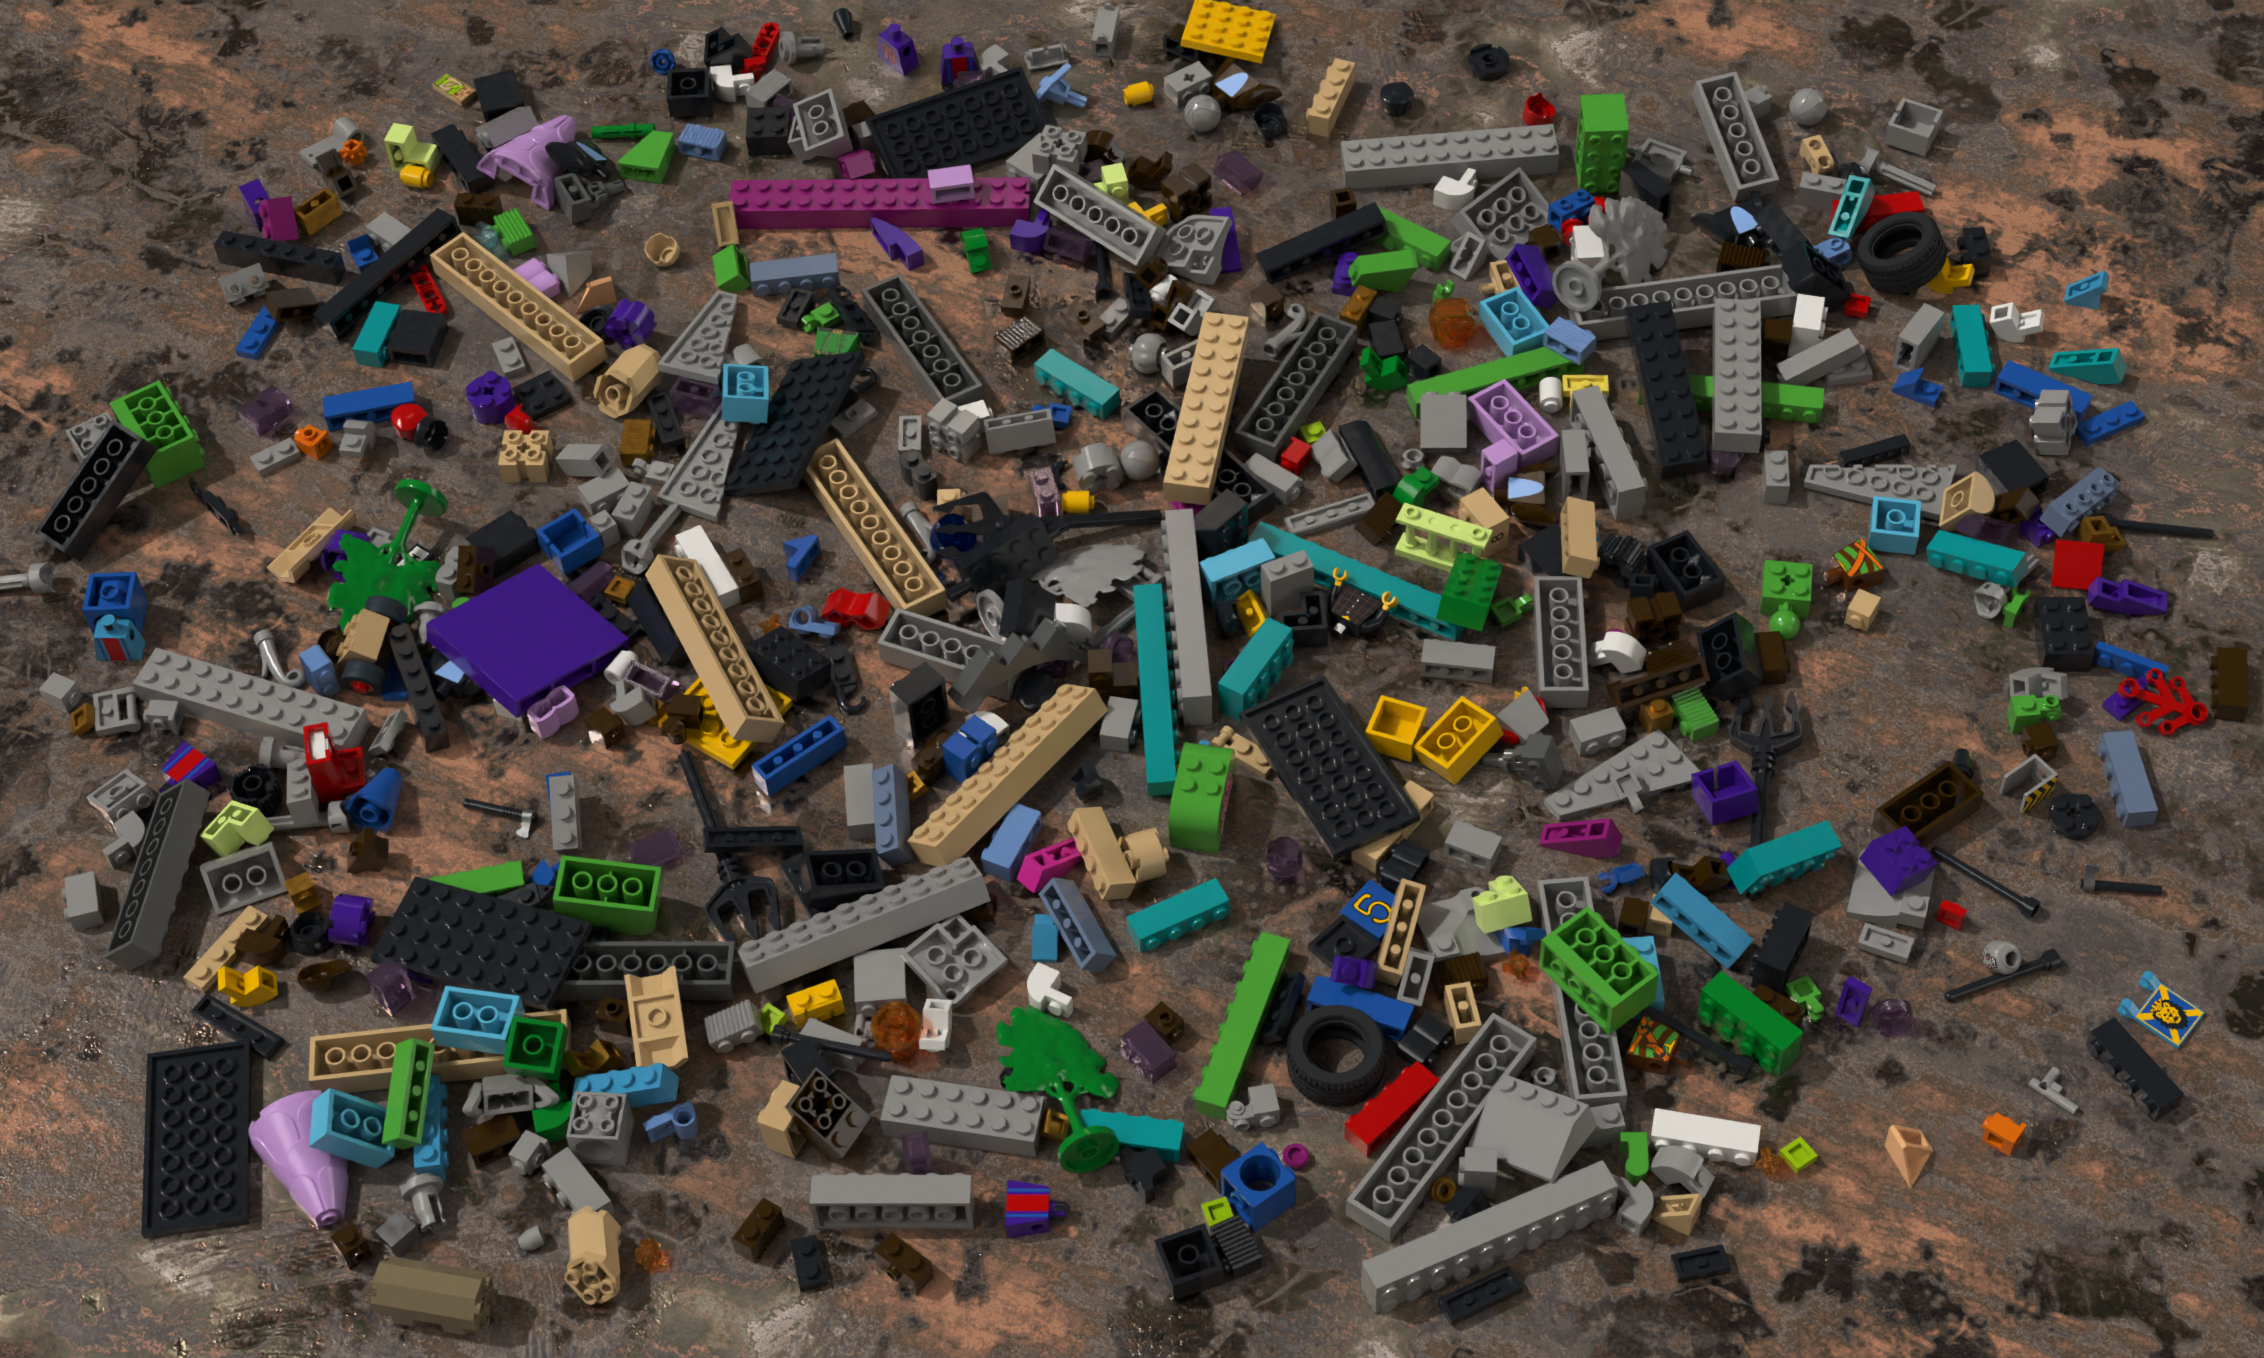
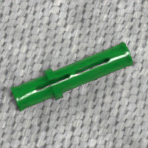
(622, 131)

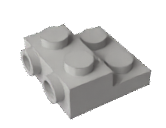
(121, 796)

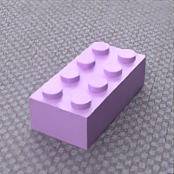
(1506, 415)

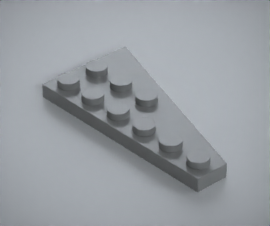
(704, 343)
(704, 470)
(1884, 481)
(1654, 761)

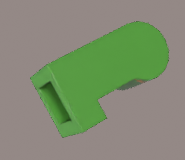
(1637, 1162)

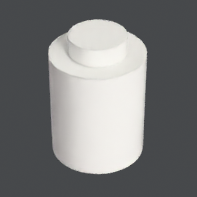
(1161, 289)
(1550, 394)
(618, 667)

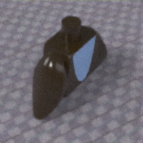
(1240, 90)
(1527, 494)

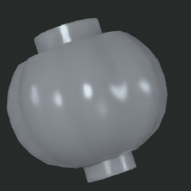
(1147, 352)

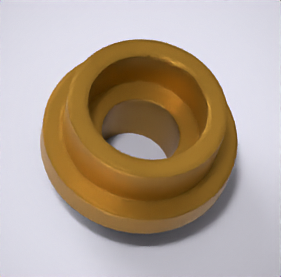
(1450, 1190)

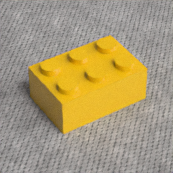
(1458, 740)

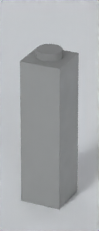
(1819, 359)

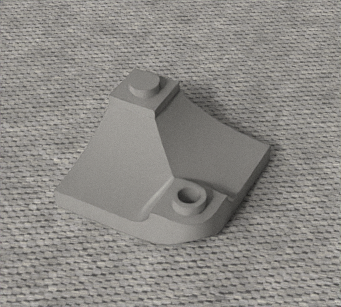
(1196, 247)
(1874, 905)
(1451, 929)
(953, 959)

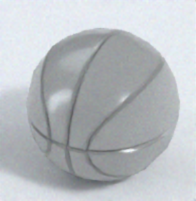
(1808, 106)
(1202, 113)
(1139, 460)

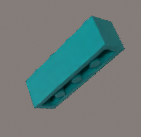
(1971, 346)
(1077, 384)
(1977, 558)
(1178, 915)
(1141, 1132)

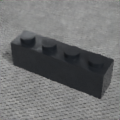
(461, 159)
(657, 625)
(2134, 1069)

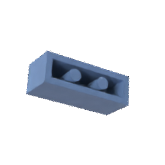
(1011, 842)

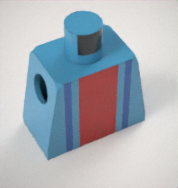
(117, 640)

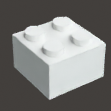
(1807, 323)

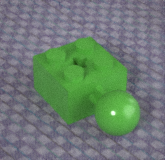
(1786, 595)

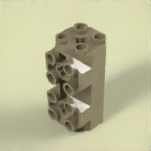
(433, 1293)

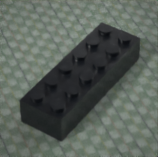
(96, 490)

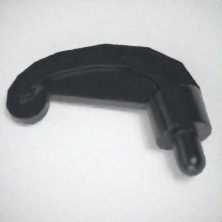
(1055, 468)

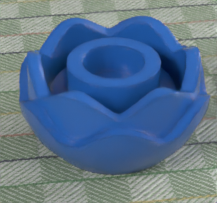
(658, 65)

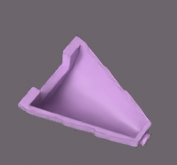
(528, 159)
(311, 1176)

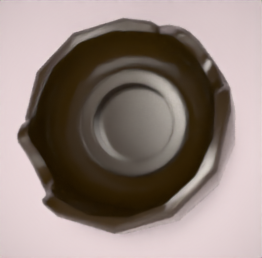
(330, 642)

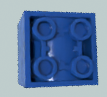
(115, 595)
(1253, 1206)

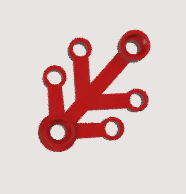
(2165, 701)

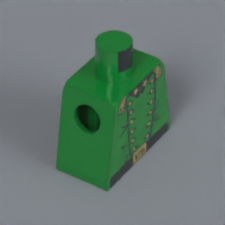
(835, 341)

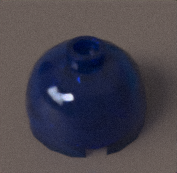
(962, 541)

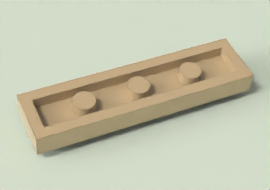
(222, 952)

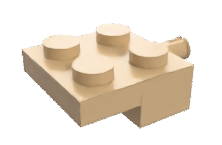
(1501, 277)

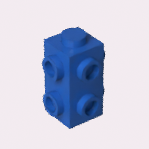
(1572, 206)

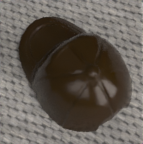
(321, 976)

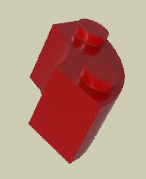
(856, 609)

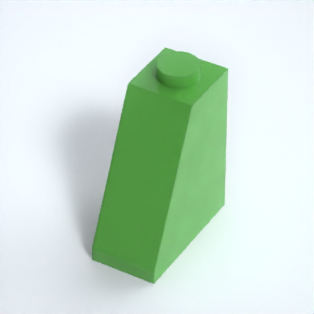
(649, 158)
(1384, 270)

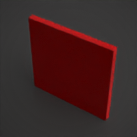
(2076, 564)

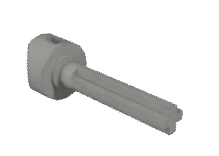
(1872, 164)
(641, 550)
(38, 579)
(1992, 597)
(338, 820)

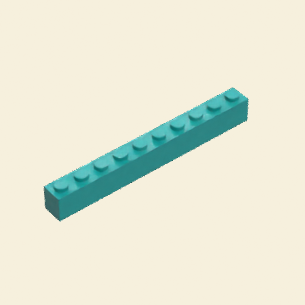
(1414, 605)
(1155, 690)

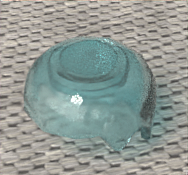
(487, 236)

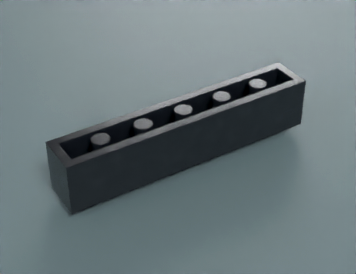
(1322, 243)
(280, 257)
(417, 688)

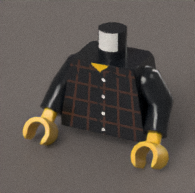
(1354, 611)

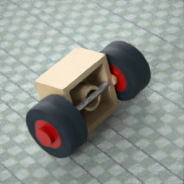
(363, 644)

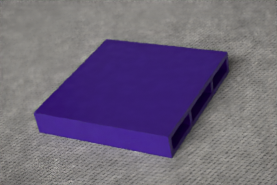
(526, 639)

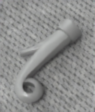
(1275, 345)
(912, 515)
(270, 660)

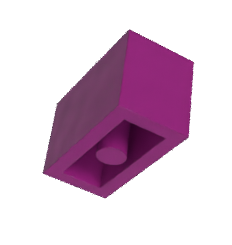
(856, 163)
(278, 219)

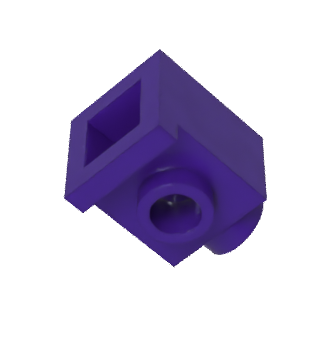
(2036, 530)

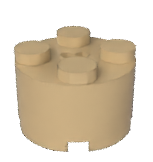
(1144, 854)

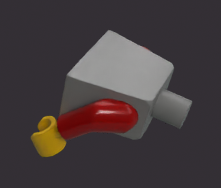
(1522, 717)

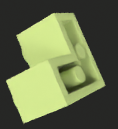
(405, 149)
(1114, 182)
(234, 827)
(1502, 906)

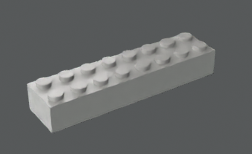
(1736, 376)

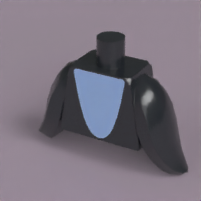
(580, 157)
(1734, 223)
(450, 679)

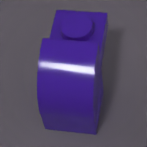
(1030, 236)
(1354, 971)

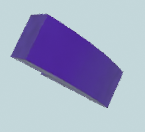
(897, 244)
(1230, 255)
(2126, 597)

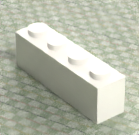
(696, 545)
(1706, 1136)

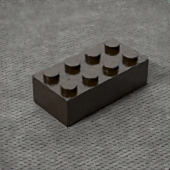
(1930, 805)

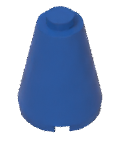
(376, 801)

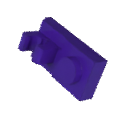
(2122, 708)
(1853, 1001)

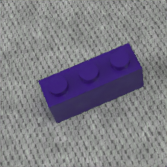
(1532, 274)

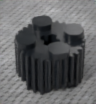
(1621, 558)
(257, 788)

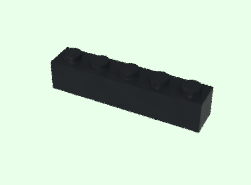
(1874, 452)

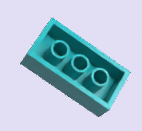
(1256, 668)
(1784, 858)

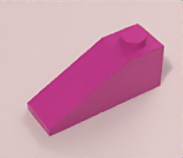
(1047, 863)

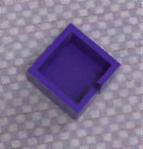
(1733, 798)
(1898, 861)

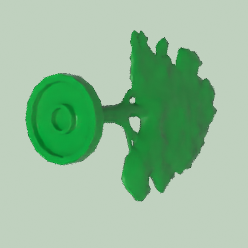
(375, 573)
(1045, 1057)

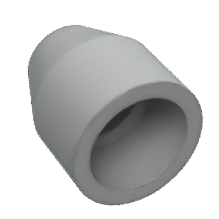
(532, 1239)

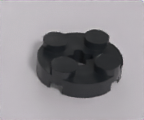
(1496, 66)
(2077, 804)

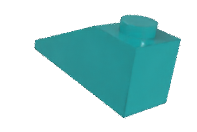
(1852, 207)
(2094, 366)

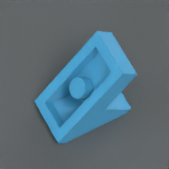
(2088, 291)
(1044, 939)

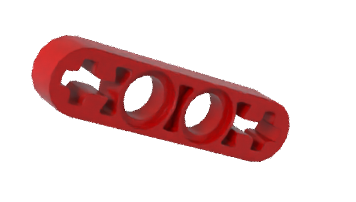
(762, 38)
(428, 288)

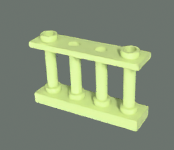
(1429, 551)

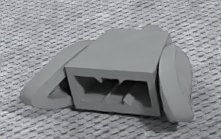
(508, 1095)

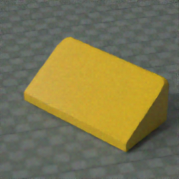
(1251, 612)

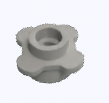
(1413, 459)
(1544, 1073)

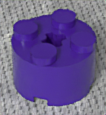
(630, 324)
(490, 398)
(333, 553)
(351, 920)

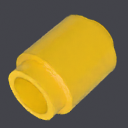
(1138, 93)
(416, 177)
(1077, 502)

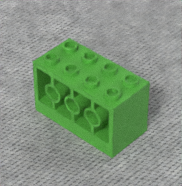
(1601, 142)
(159, 421)
(1598, 970)

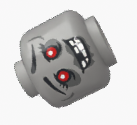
(2002, 957)

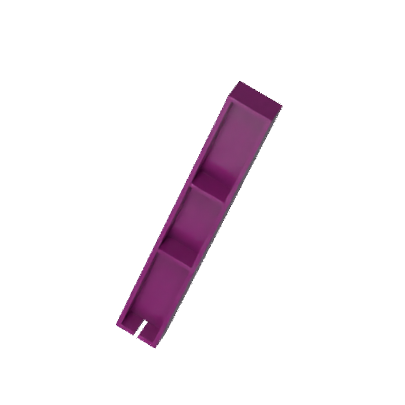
(856, 201)

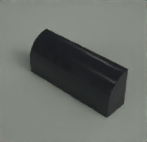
(1372, 460)

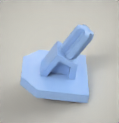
(1058, 90)

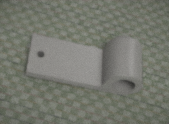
(343, 131)

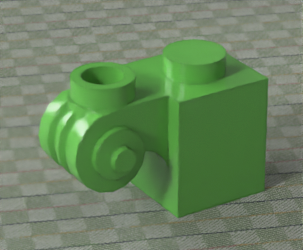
(2028, 710)

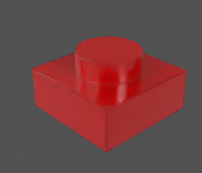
(755, 65)
(1857, 306)
(1951, 914)

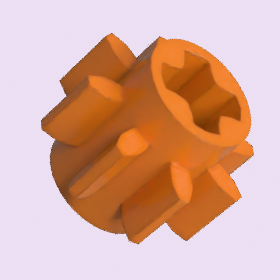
(353, 152)

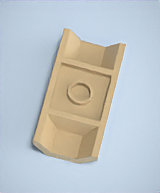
(308, 546)
(657, 1019)

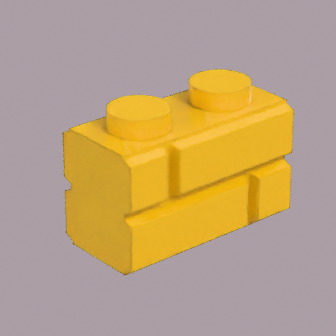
(817, 1001)

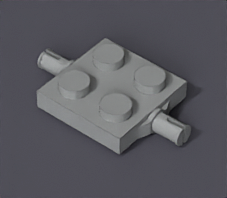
(1661, 159)

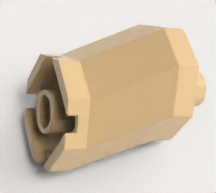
(628, 381)
(593, 1255)

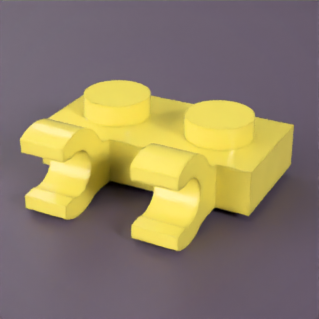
(1576, 382)

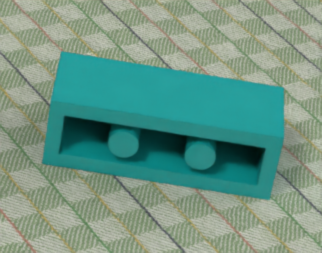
(376, 333)

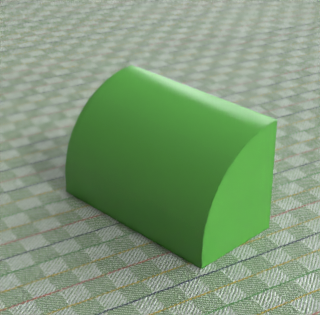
(731, 269)

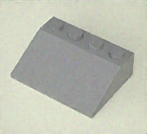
(1504, 214)
(1532, 1127)

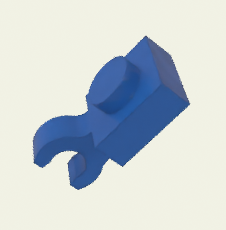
(1060, 414)
(1624, 874)

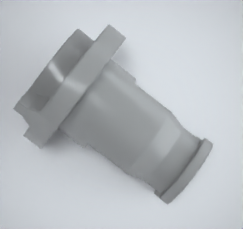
(798, 47)
(424, 613)
(278, 755)
(423, 1192)

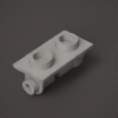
(1039, 59)

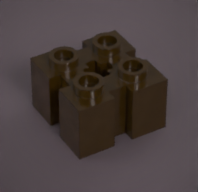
(1187, 193)
(1654, 619)

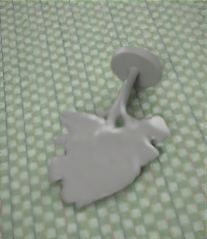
(1637, 237)
(1079, 576)

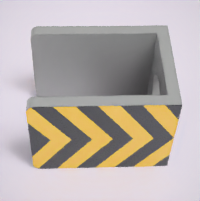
(2027, 769)

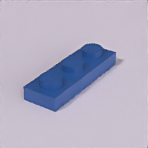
(257, 335)
(2109, 423)
(2125, 661)

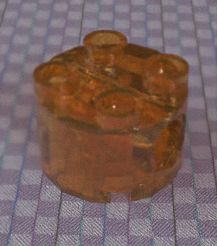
(1452, 322)
(896, 1029)

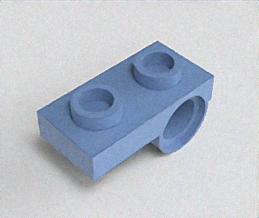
(1835, 250)
(824, 628)
(670, 1122)

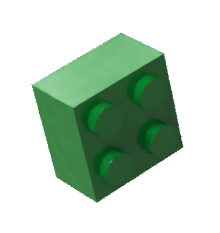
(535, 1048)

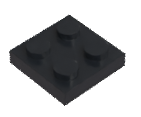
(542, 395)
(1343, 939)

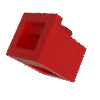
(1296, 456)

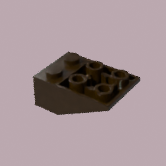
(826, 1115)

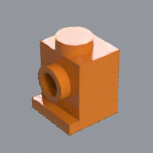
(309, 439)
(2002, 1133)

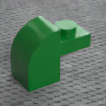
(976, 249)
(1383, 374)
(1415, 487)
(553, 1121)

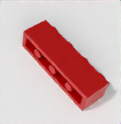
(1885, 206)
(1390, 1109)

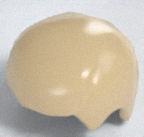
(662, 250)

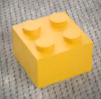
(1396, 727)

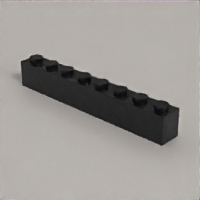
(386, 273)

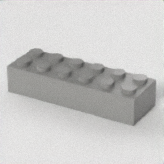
(1735, 136)
(1099, 215)
(1608, 453)
(1560, 641)
(945, 647)
(963, 1115)
(892, 1201)

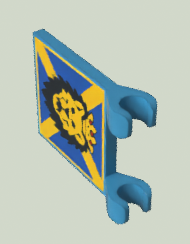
(2164, 1011)

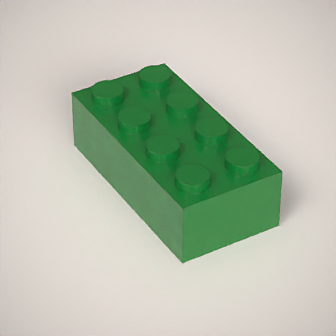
(1469, 591)
(1749, 1024)

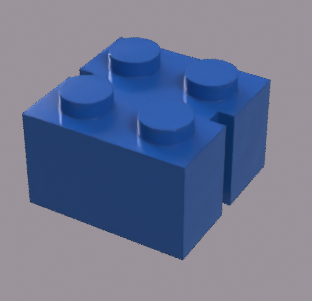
(569, 541)
(964, 756)

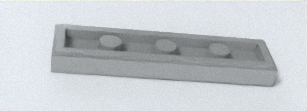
(1329, 515)

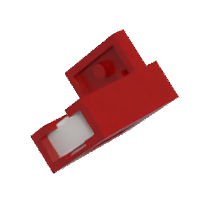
(332, 770)

